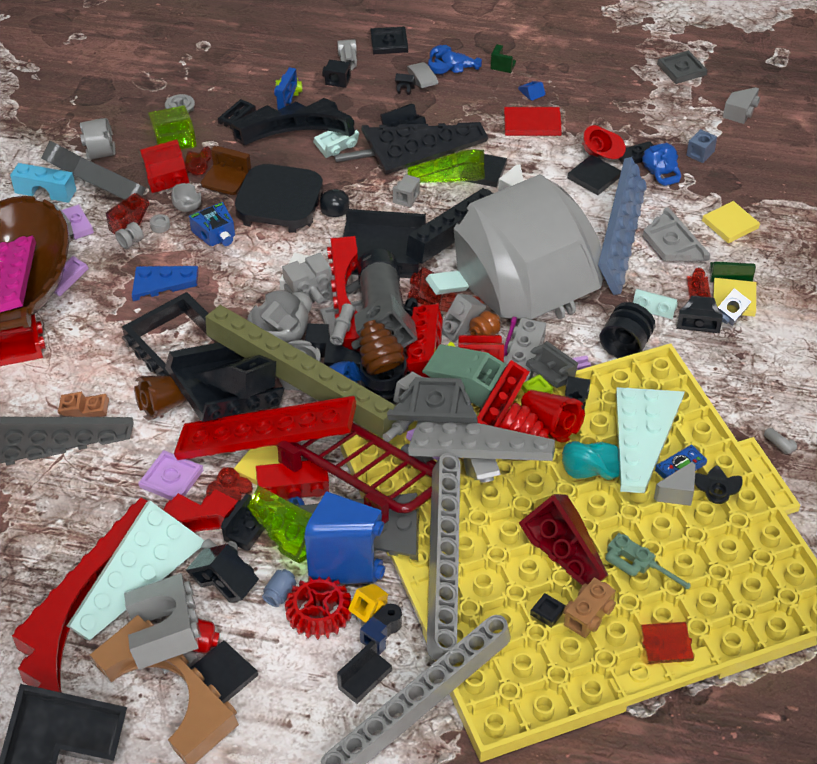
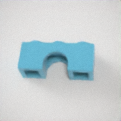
(57, 182)

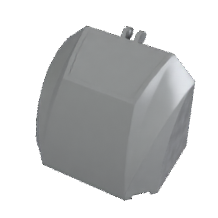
(528, 250)

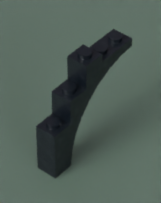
(293, 117)

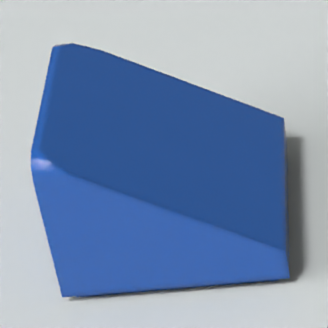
(532, 90)

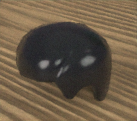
(334, 203)

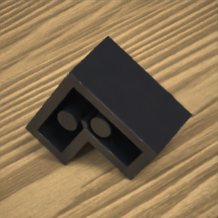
(224, 570)

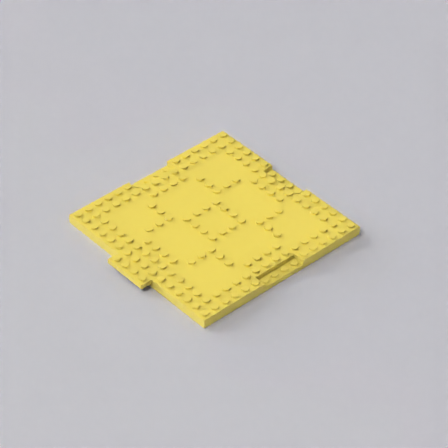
(743, 558)

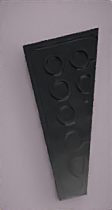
(417, 143)

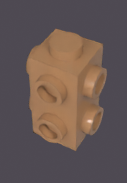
(589, 607)

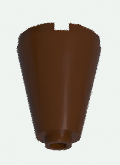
(157, 395)

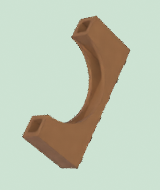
(206, 717)

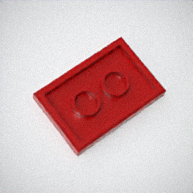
(532, 121)

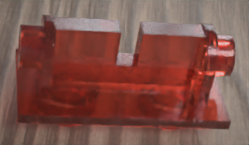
(698, 283)

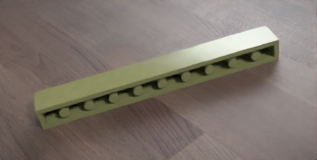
(298, 368)

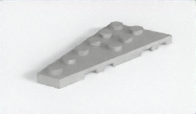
(478, 441)

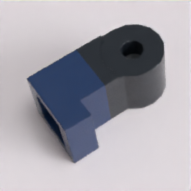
(381, 626)

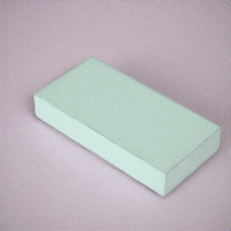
(447, 282)

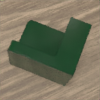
(501, 62)

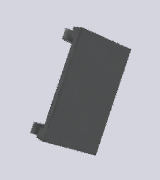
(552, 364)

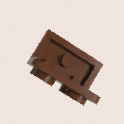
(227, 170)

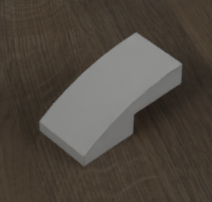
(423, 74)

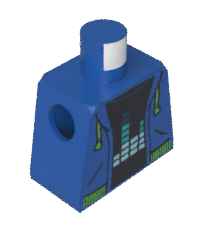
(213, 225)

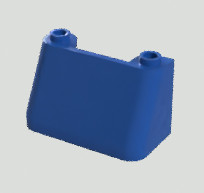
(342, 541)

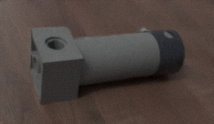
(381, 296)

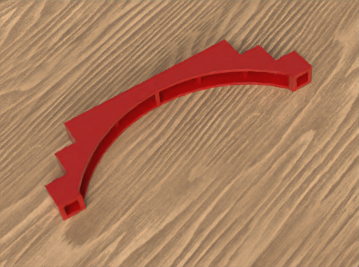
(46, 629)

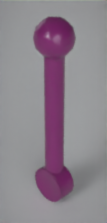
(513, 323)

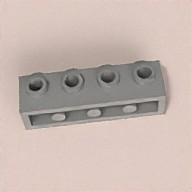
(526, 337)

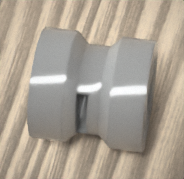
(129, 235)

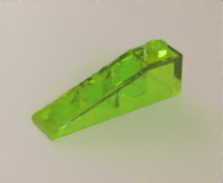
(460, 166)
(283, 522)

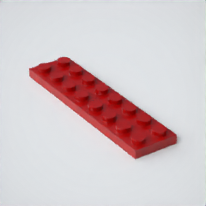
(266, 428)

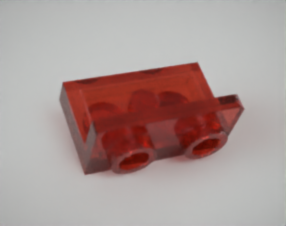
(421, 289)

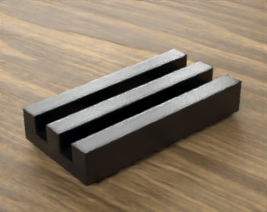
(226, 117)

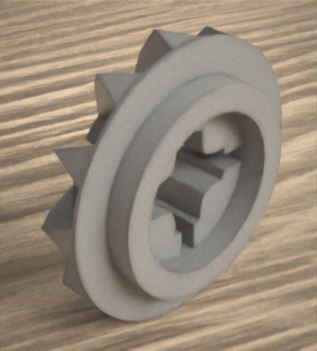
(180, 100)

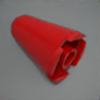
(558, 413)

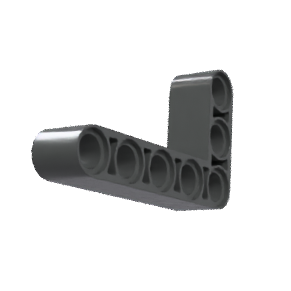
(90, 171)

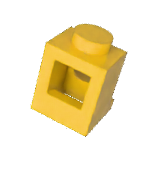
(373, 601)

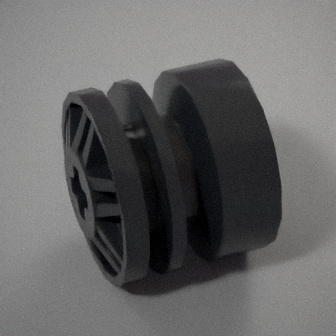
(627, 330)
(384, 383)

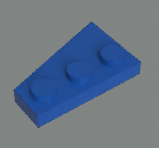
(162, 278)

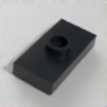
(636, 152)

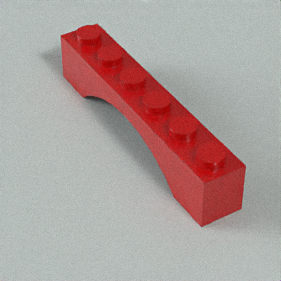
(344, 261)

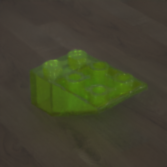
(172, 125)

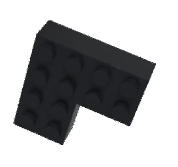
(63, 724)

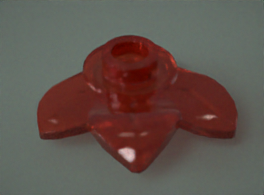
(197, 162)
(234, 487)

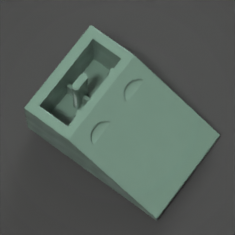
(475, 368)

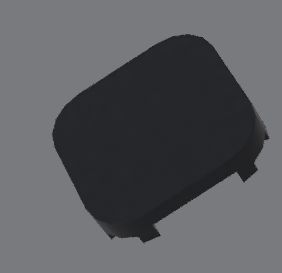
(279, 196)

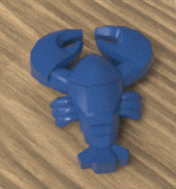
(451, 60)

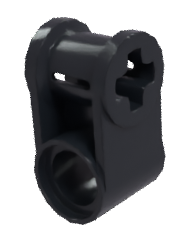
(578, 389)

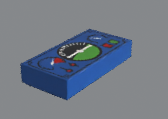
(679, 460)

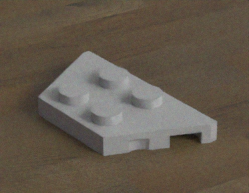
(673, 239)

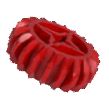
(316, 615)

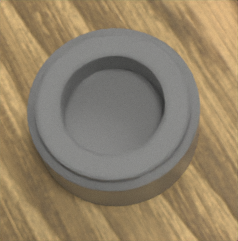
(159, 223)

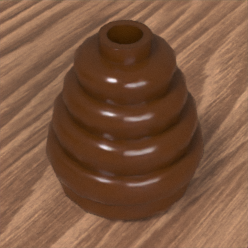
(379, 348)

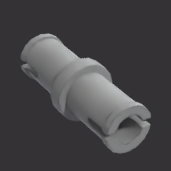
(342, 324)

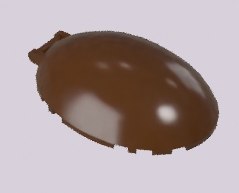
(30, 217)

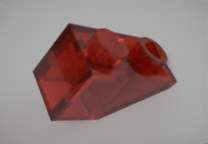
(127, 211)

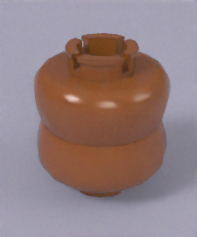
(485, 324)

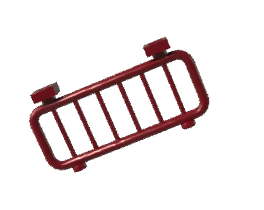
(290, 456)

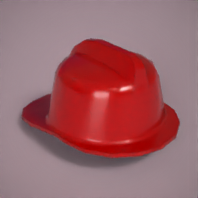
(603, 143)

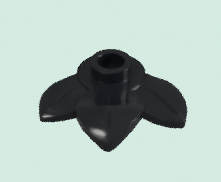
(717, 485)

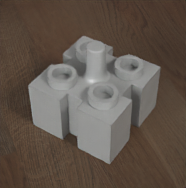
(309, 277)

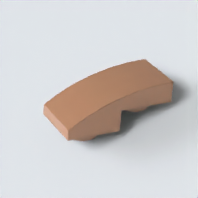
(80, 406)

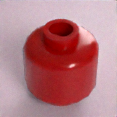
(208, 638)

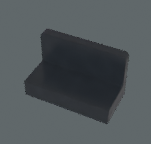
(363, 673)

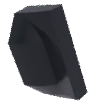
(700, 315)

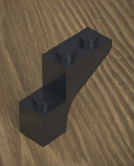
(320, 337)

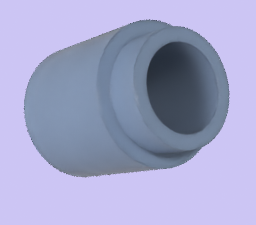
(279, 587)

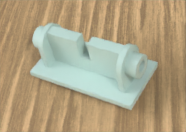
(656, 303)

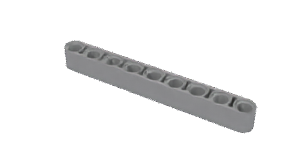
(444, 475)
(421, 686)

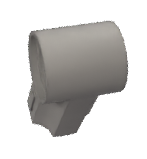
(348, 52)

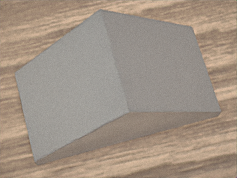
(677, 487)

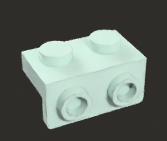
(333, 143)

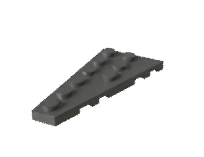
(51, 436)
(399, 533)

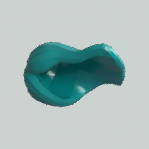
(591, 460)

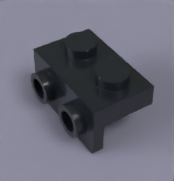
(402, 115)
(242, 525)

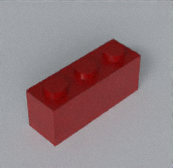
(306, 482)

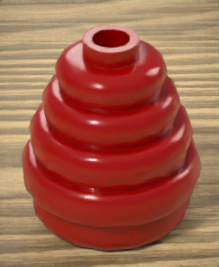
(523, 421)

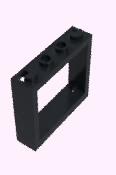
(135, 329)

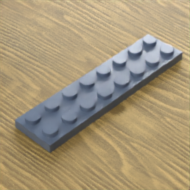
(622, 226)

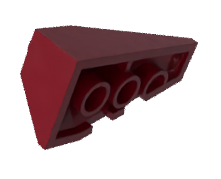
(564, 538)

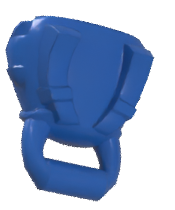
(662, 160)

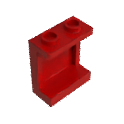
(164, 166)
(21, 343)
(485, 343)

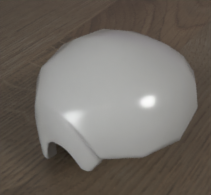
(185, 197)

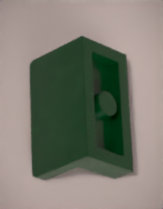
(732, 271)

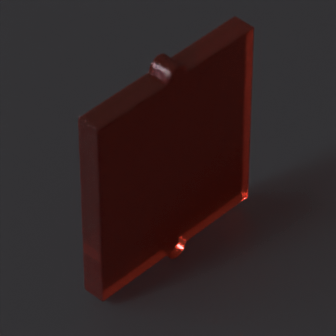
(667, 642)

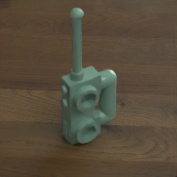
(640, 556)

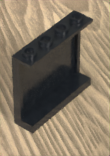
(386, 232)
(209, 400)

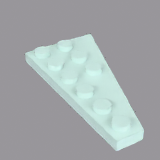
(642, 430)
(145, 555)

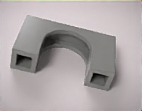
(173, 635)

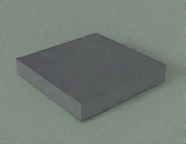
(682, 67)

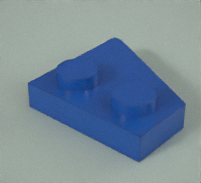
(286, 88)

